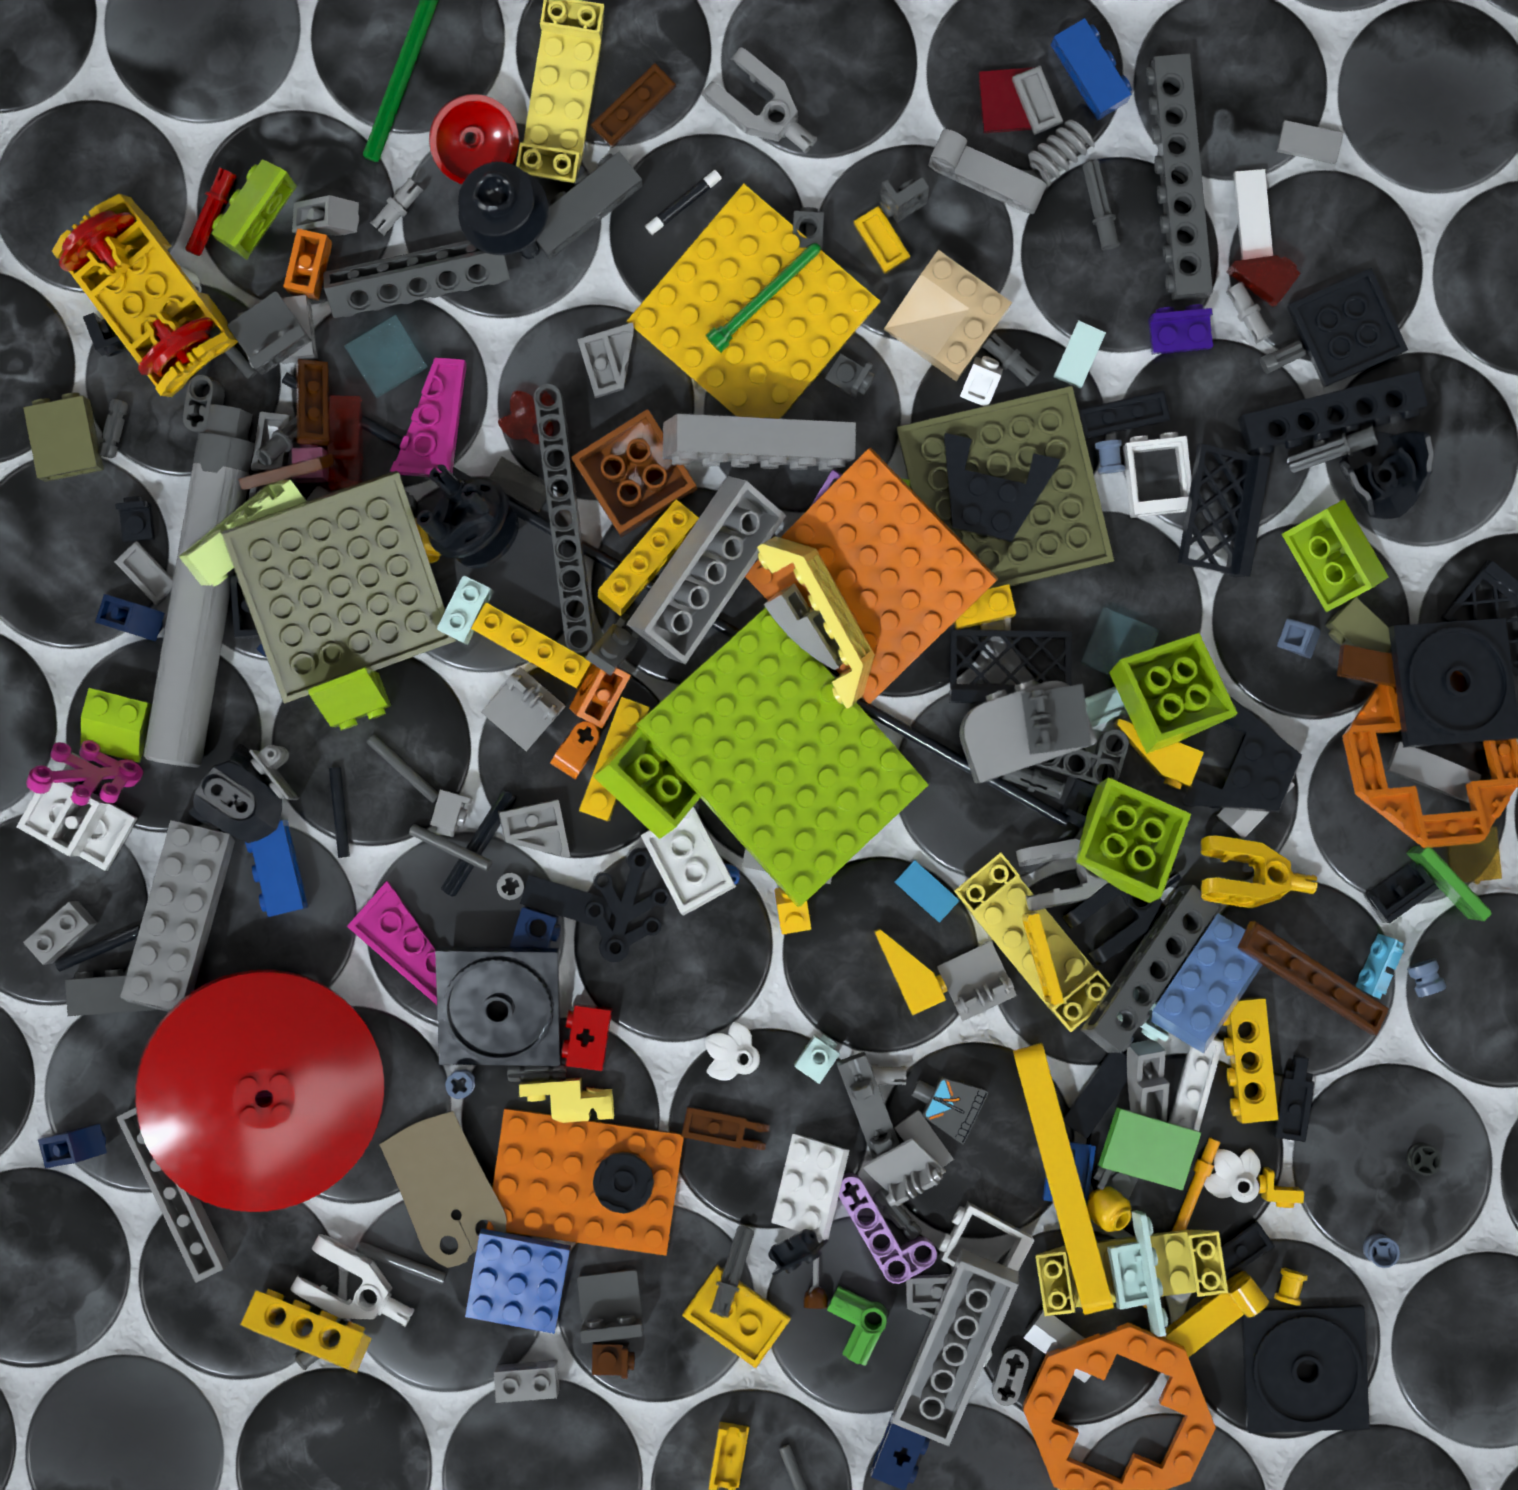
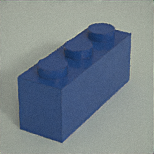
(1091, 68)
(278, 872)

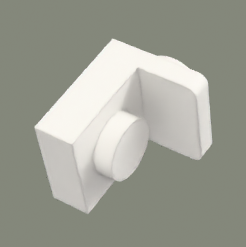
(982, 380)

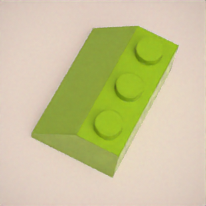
(253, 208)
(1335, 555)

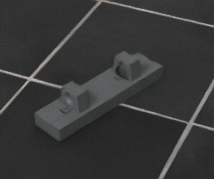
(868, 1103)

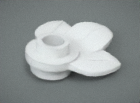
(727, 1052)
(1232, 1171)

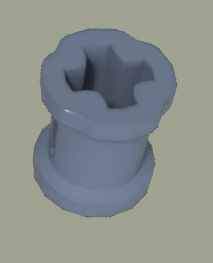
(1109, 456)
(451, 1083)

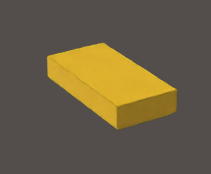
(881, 239)

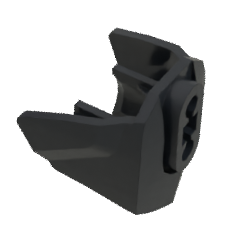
(1405, 464)
(238, 782)

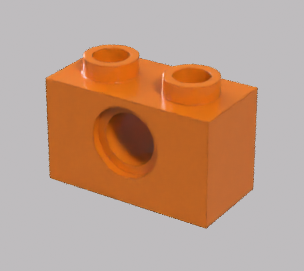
(307, 264)
(599, 695)

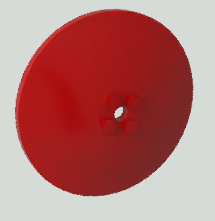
(247, 1038)

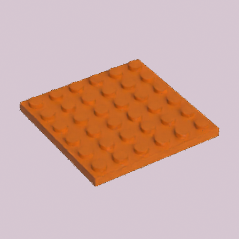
(891, 563)

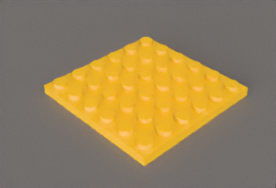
(783, 342)

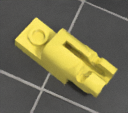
(568, 1099)

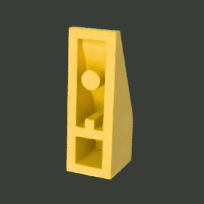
(1174, 763)
(914, 979)

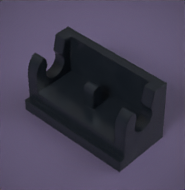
(1400, 892)

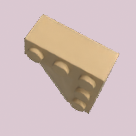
(947, 315)

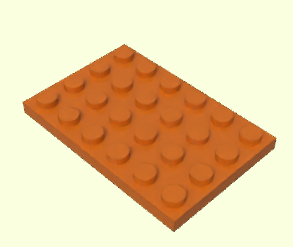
(549, 1173)

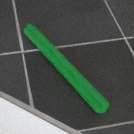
(399, 79)

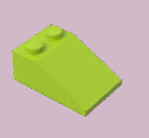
(351, 698)

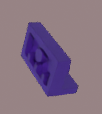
(1180, 330)

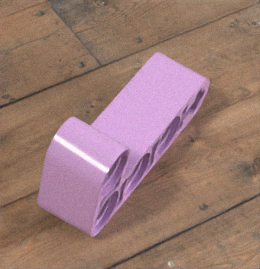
(877, 1226)

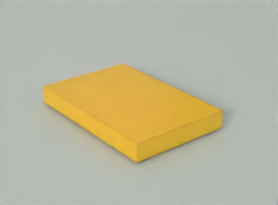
(1042, 958)
(751, 1322)

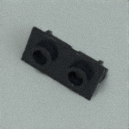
(792, 1251)

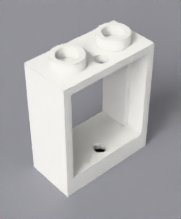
(1163, 506)
(1017, 1252)

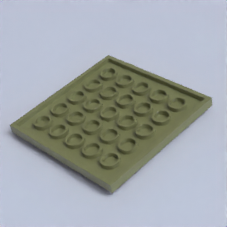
(1066, 522)
(338, 585)

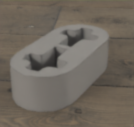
(1017, 1377)

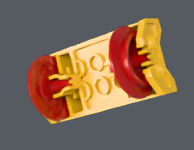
(143, 293)

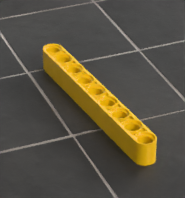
(1063, 1179)

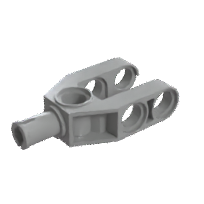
(761, 125)
(1056, 851)

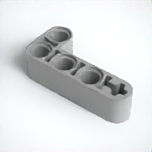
(985, 173)

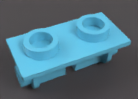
(1383, 953)

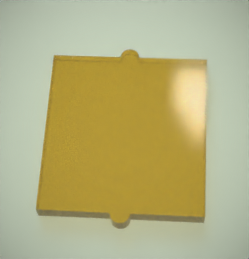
(1478, 860)

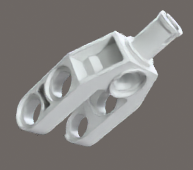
(372, 1279)

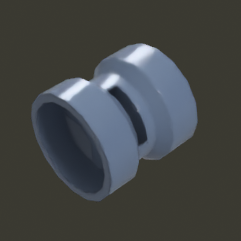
(1426, 977)
(1385, 1255)

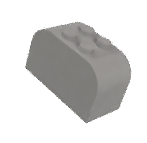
(997, 734)

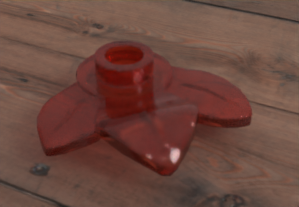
(523, 417)

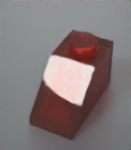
(1266, 276)

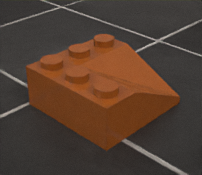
(631, 475)

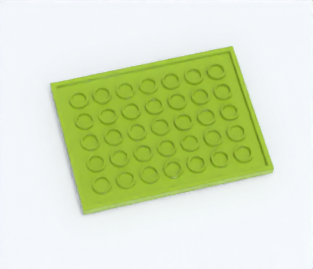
(782, 757)

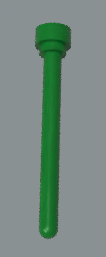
(722, 335)

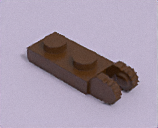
(721, 1128)

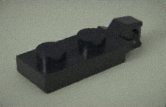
(1295, 1101)

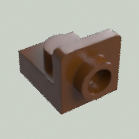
(612, 1359)

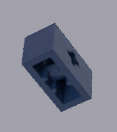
(887, 1466)

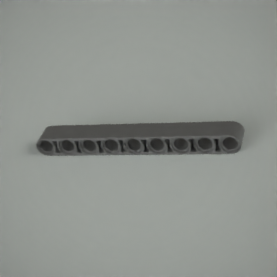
(569, 503)

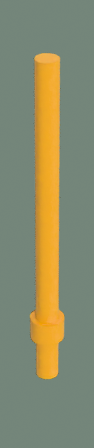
(1203, 1169)

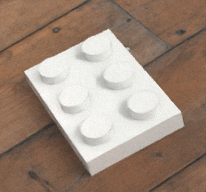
(689, 863)
(810, 1185)

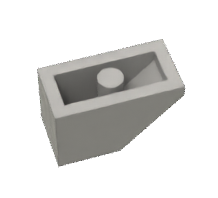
(326, 216)

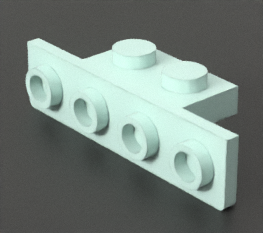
(1135, 1274)

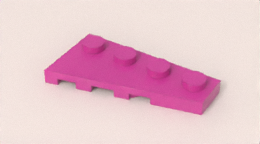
(434, 422)
(398, 939)

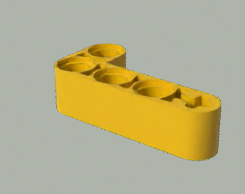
(1217, 1313)

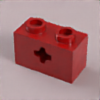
(593, 1054)

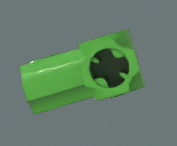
(864, 1335)

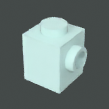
(817, 1057)

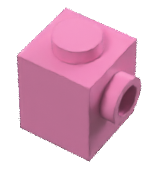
(307, 452)

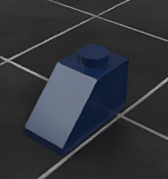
(130, 617)
(72, 1146)

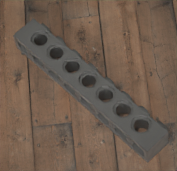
(1178, 72)

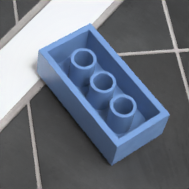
(1207, 986)

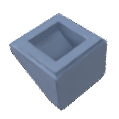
(1299, 638)

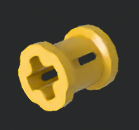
(1290, 1286)

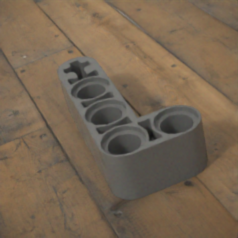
(1092, 761)

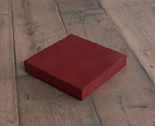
(1000, 102)

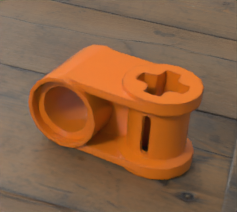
(573, 752)

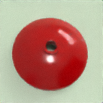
(493, 131)

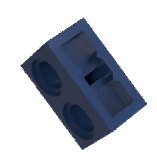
(524, 937)

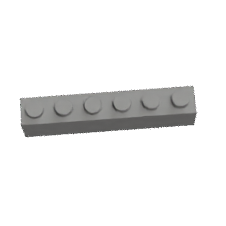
(180, 1209)

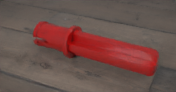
(216, 198)

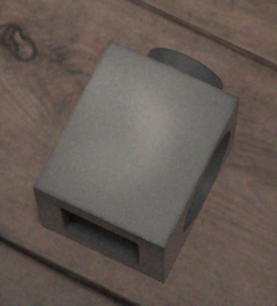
(809, 215)

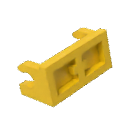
(728, 1456)

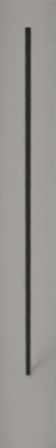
(730, 630)

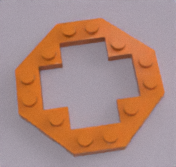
(1402, 804)
(1095, 1357)

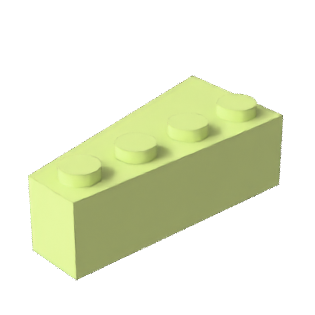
(209, 557)

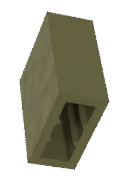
(63, 437)

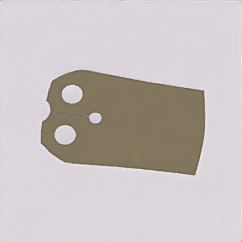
(440, 1175)

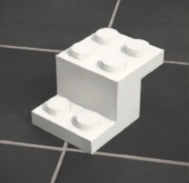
(85, 831)

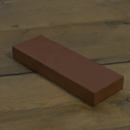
(633, 105)
(312, 402)
(286, 471)

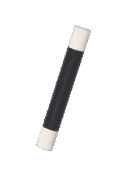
(683, 202)

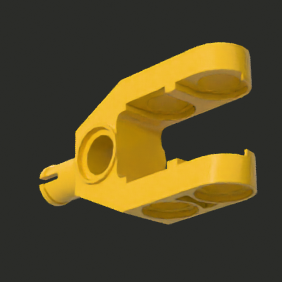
(1265, 863)

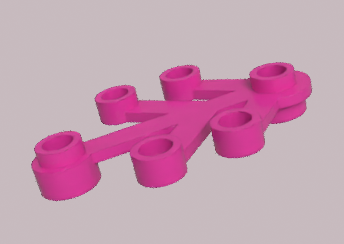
(124, 772)

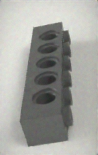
(401, 270)
(1102, 1023)

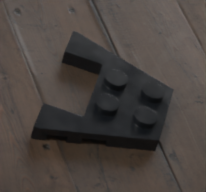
(990, 503)
(1259, 772)

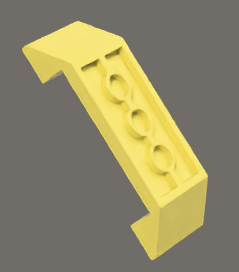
(562, 89)
(828, 600)
(997, 902)
(1186, 1264)

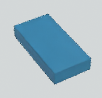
(926, 891)

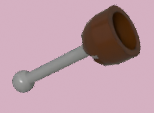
(816, 1296)

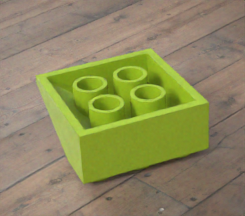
(1172, 692)
(647, 784)
(1131, 839)

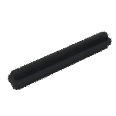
(478, 842)

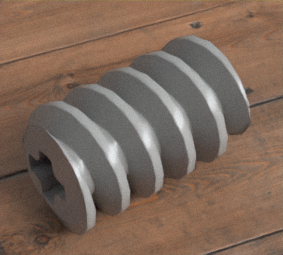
(1059, 149)

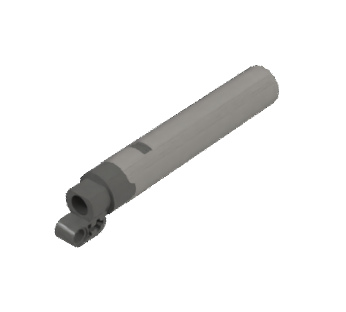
(198, 611)

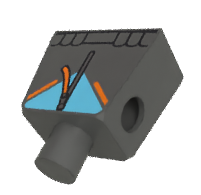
(951, 1105)

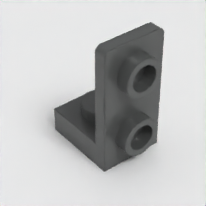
(850, 376)

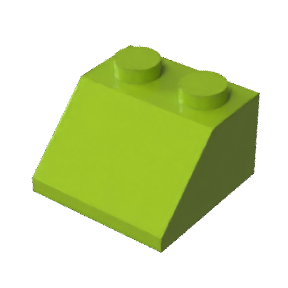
(115, 724)

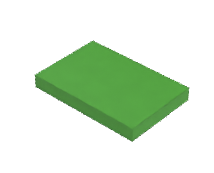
(1450, 883)
(1149, 1148)

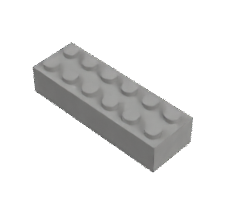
(758, 441)
(706, 569)
(178, 916)
(955, 1347)

